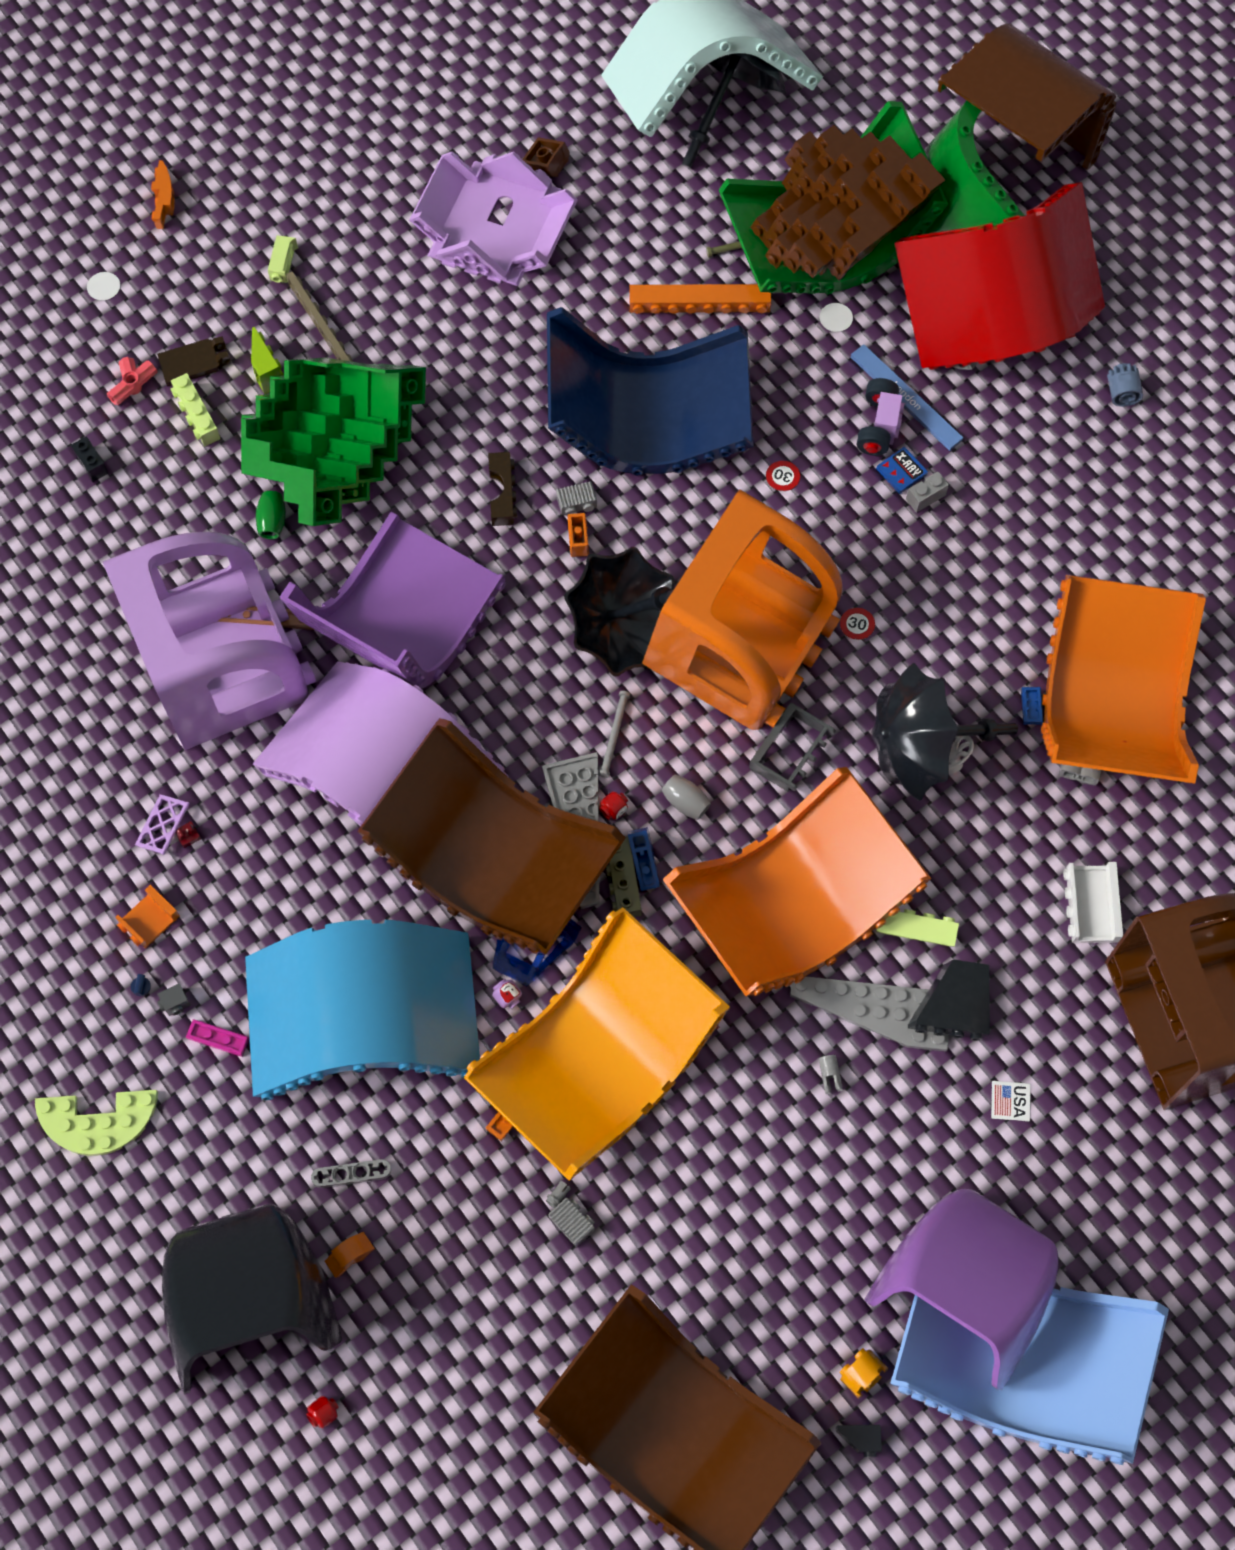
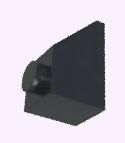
(862, 1438)

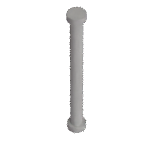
(604, 772)

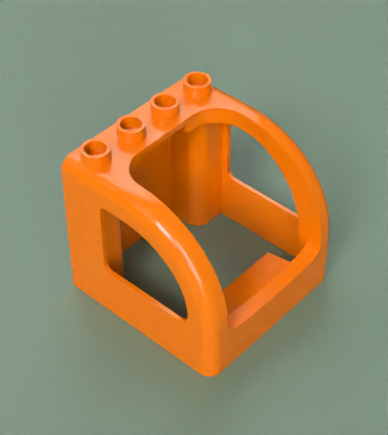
(742, 621)

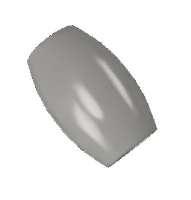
(686, 797)

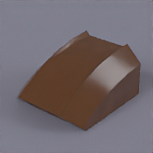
(548, 156)

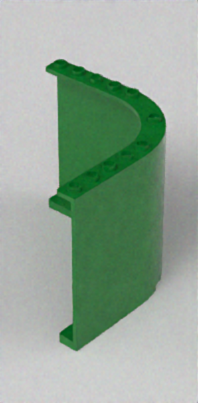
(968, 186)
(751, 198)

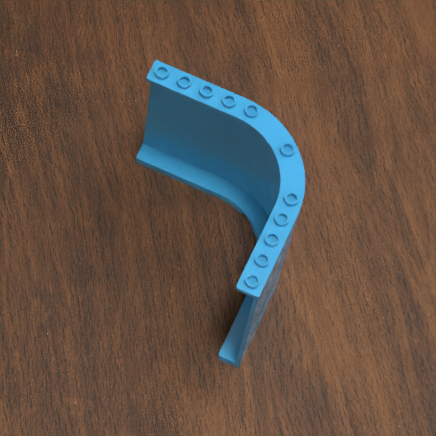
(360, 1002)

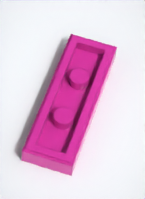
(217, 1038)

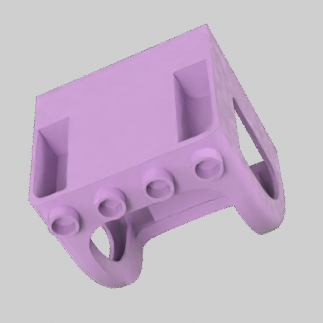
(203, 669)

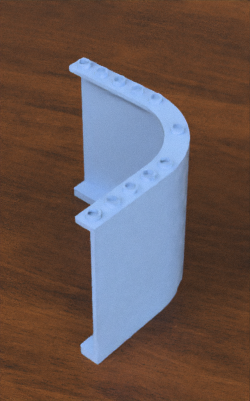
(1073, 1390)

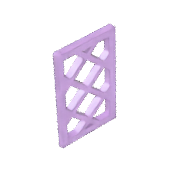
(156, 812)

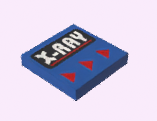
(902, 470)

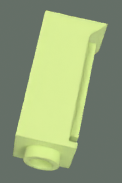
(281, 258)

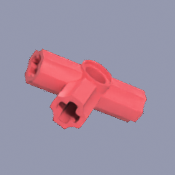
(132, 380)

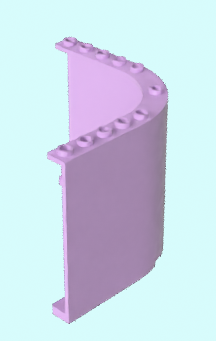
(354, 737)

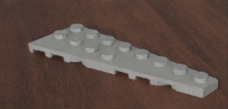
(575, 790)

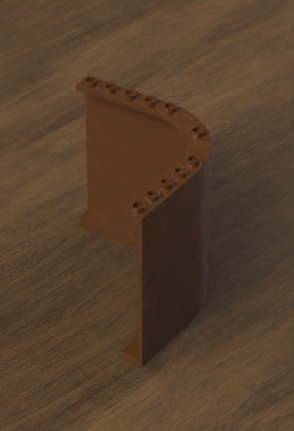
(1033, 93)
(486, 845)
(674, 1429)

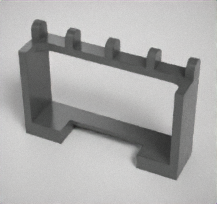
(791, 711)

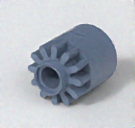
(1125, 385)

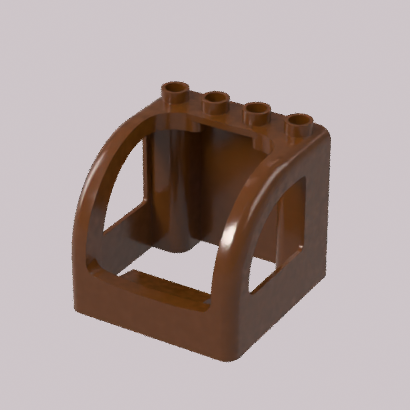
(1181, 996)

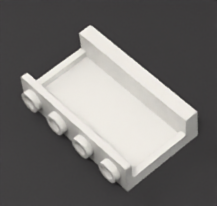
(1093, 903)

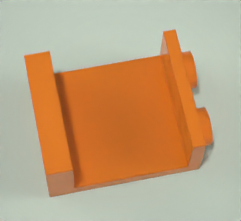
(148, 918)

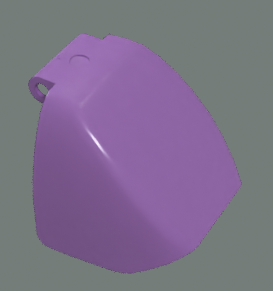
(978, 1271)

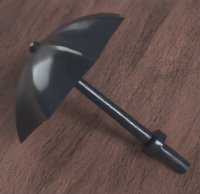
(745, 68)
(618, 608)
(917, 731)

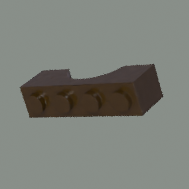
(502, 507)

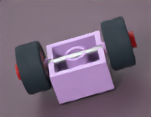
(884, 395)

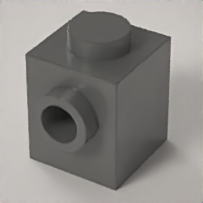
(173, 1000)

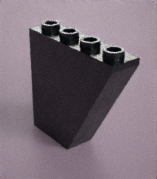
(956, 1002)

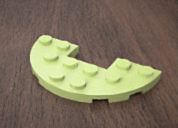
(96, 1132)

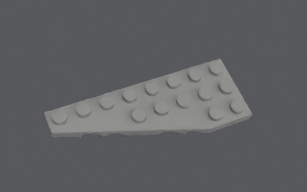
(871, 1007)

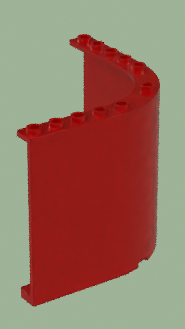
(1003, 285)

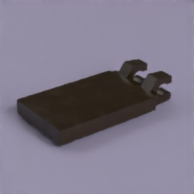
(194, 359)

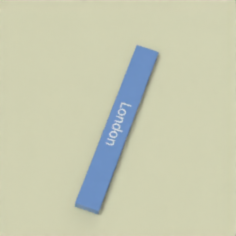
(913, 402)

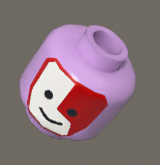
(507, 993)

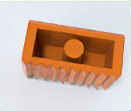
(578, 534)

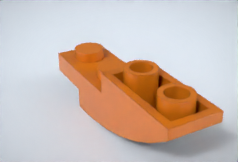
(164, 195)

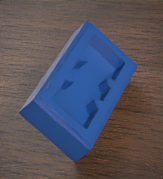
(1031, 705)

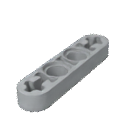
(351, 1177)

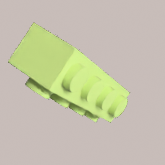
(195, 409)
(921, 928)

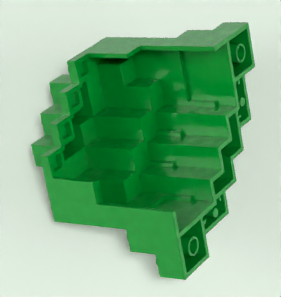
(330, 431)

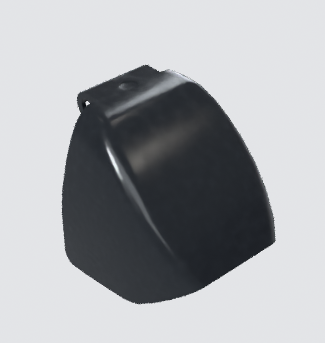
(242, 1283)

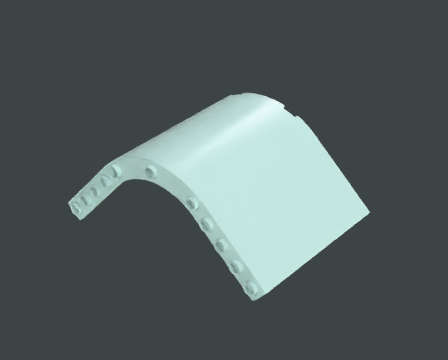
(681, 38)

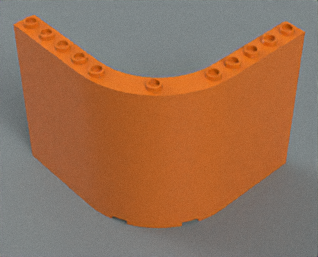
(1120, 677)
(803, 890)

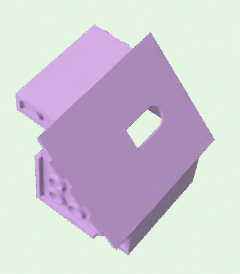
(457, 213)

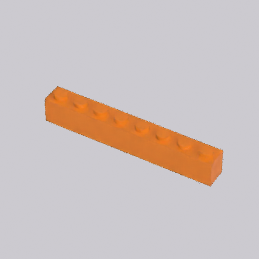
(698, 298)

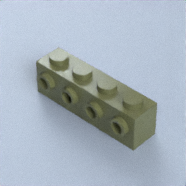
(624, 881)

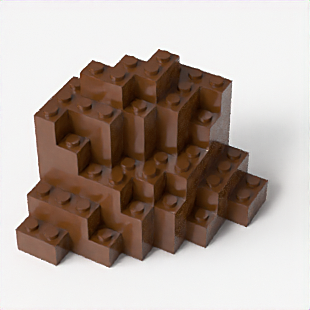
(842, 200)

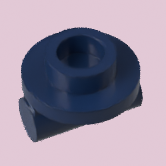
(141, 985)

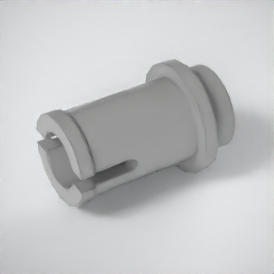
(558, 1194)

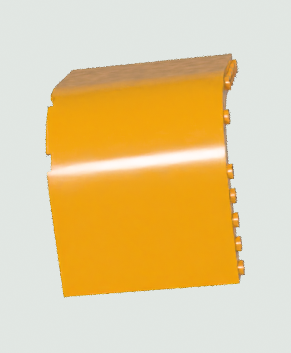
(600, 1047)

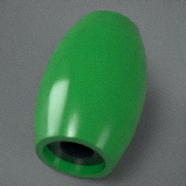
(270, 515)

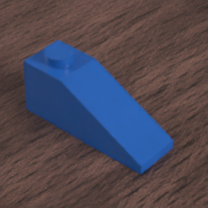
(644, 858)

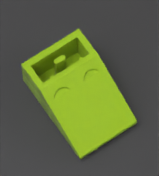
(263, 361)

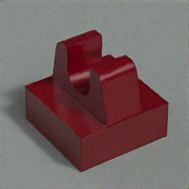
(187, 834)

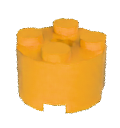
(863, 1372)

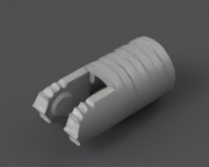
(829, 1070)

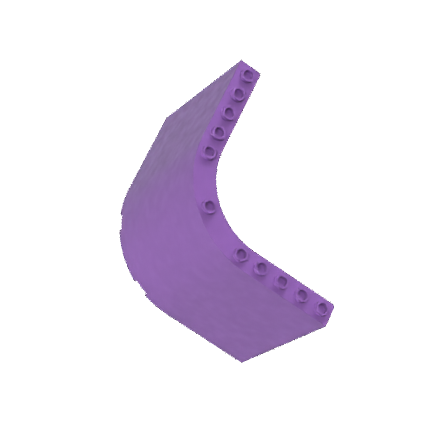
(404, 603)

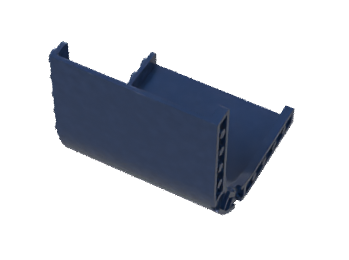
(648, 409)

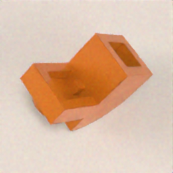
(348, 1253)

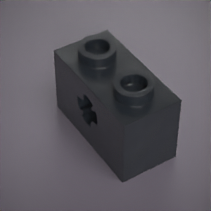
(89, 459)

